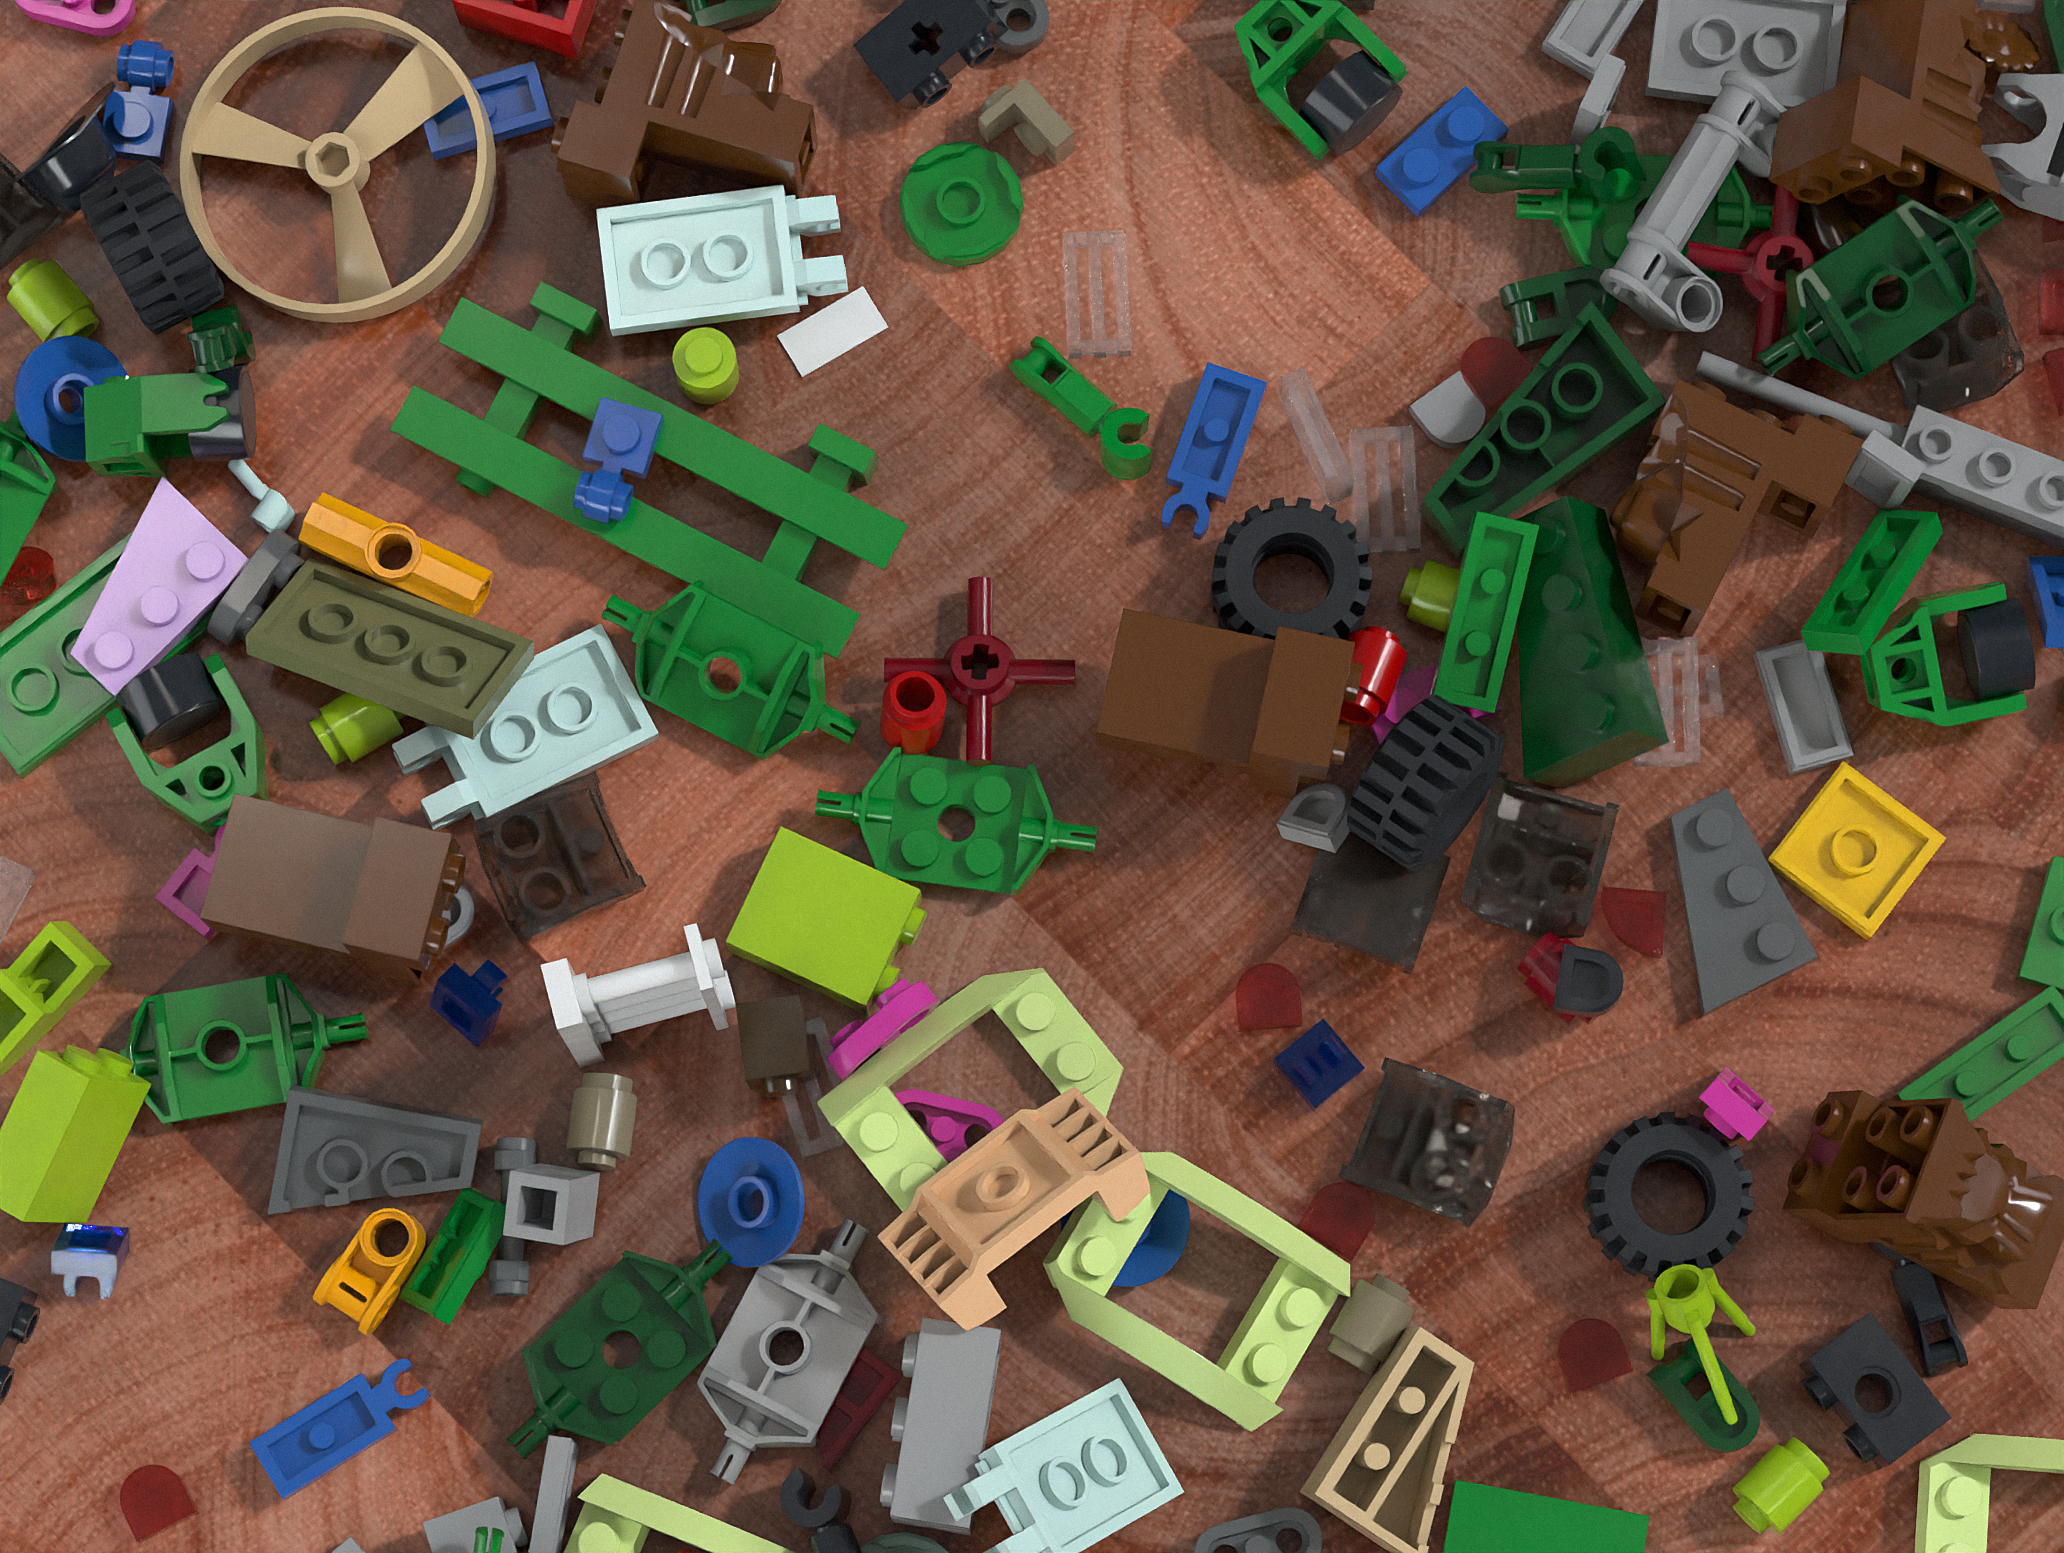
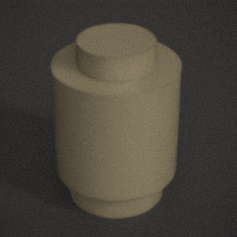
(602, 1121)
(1370, 1323)

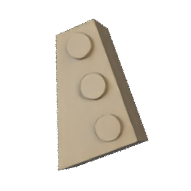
(1395, 1444)

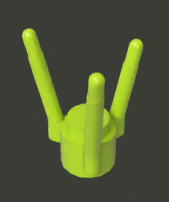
(1687, 1301)

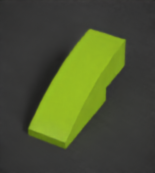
(44, 987)

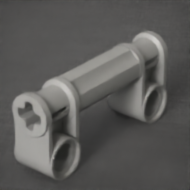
(1651, 270)

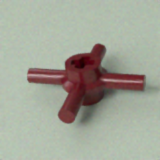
(1751, 266)
(1001, 677)

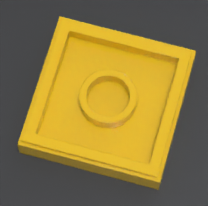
(1855, 850)

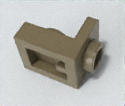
(1038, 123)

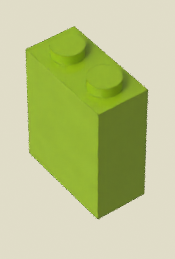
(826, 921)
(66, 1133)

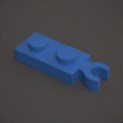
(1212, 443)
(334, 1429)

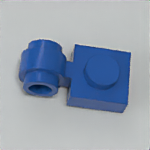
(137, 119)
(620, 443)

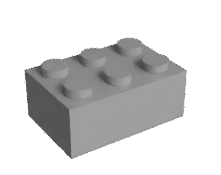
(940, 1422)

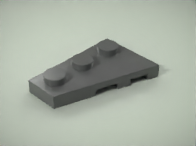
(1733, 904)
(366, 1148)

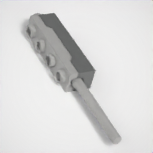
(1963, 463)

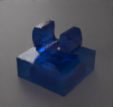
(469, 1001)
(1318, 1064)
(90, 1253)

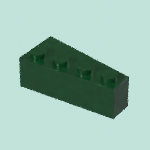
(1552, 427)
(1580, 653)

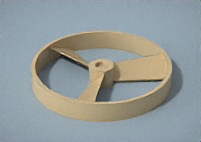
(340, 161)

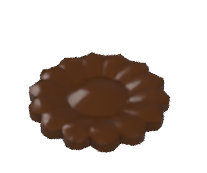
(2002, 44)

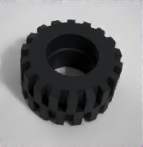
(152, 246)
(1298, 532)
(1424, 782)
(1701, 1153)

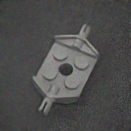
(788, 1403)

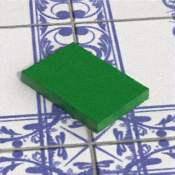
(1521, 1522)

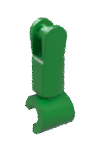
(1087, 409)

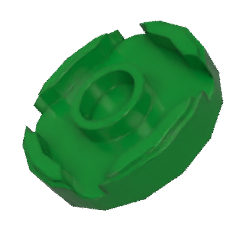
(961, 204)

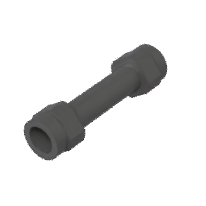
(510, 1273)

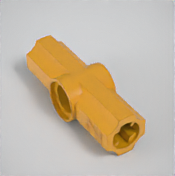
(362, 539)

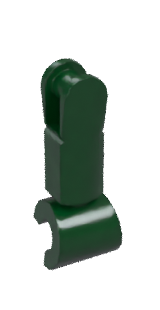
(1557, 164)
(220, 340)

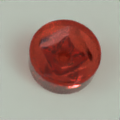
(30, 577)

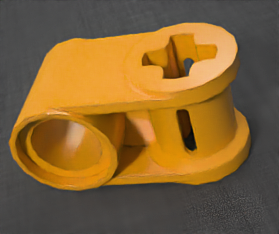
(370, 1272)

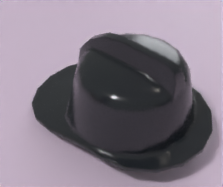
(76, 158)

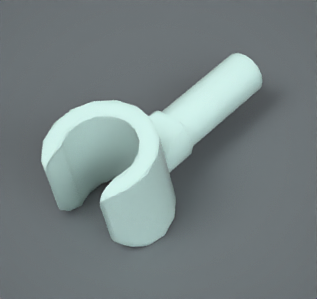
(273, 510)

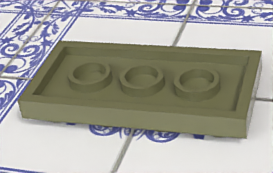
(390, 647)

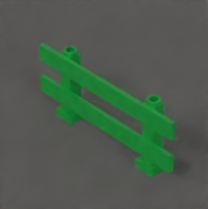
(543, 367)

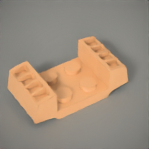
(1007, 1195)

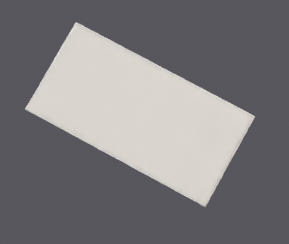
(832, 331)

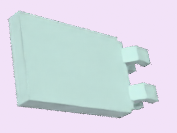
(714, 258)
(555, 724)
(1072, 1476)

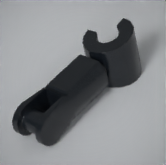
(1924, 1304)
(826, 1520)

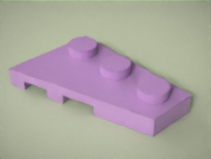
(158, 591)

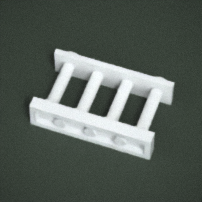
(632, 997)

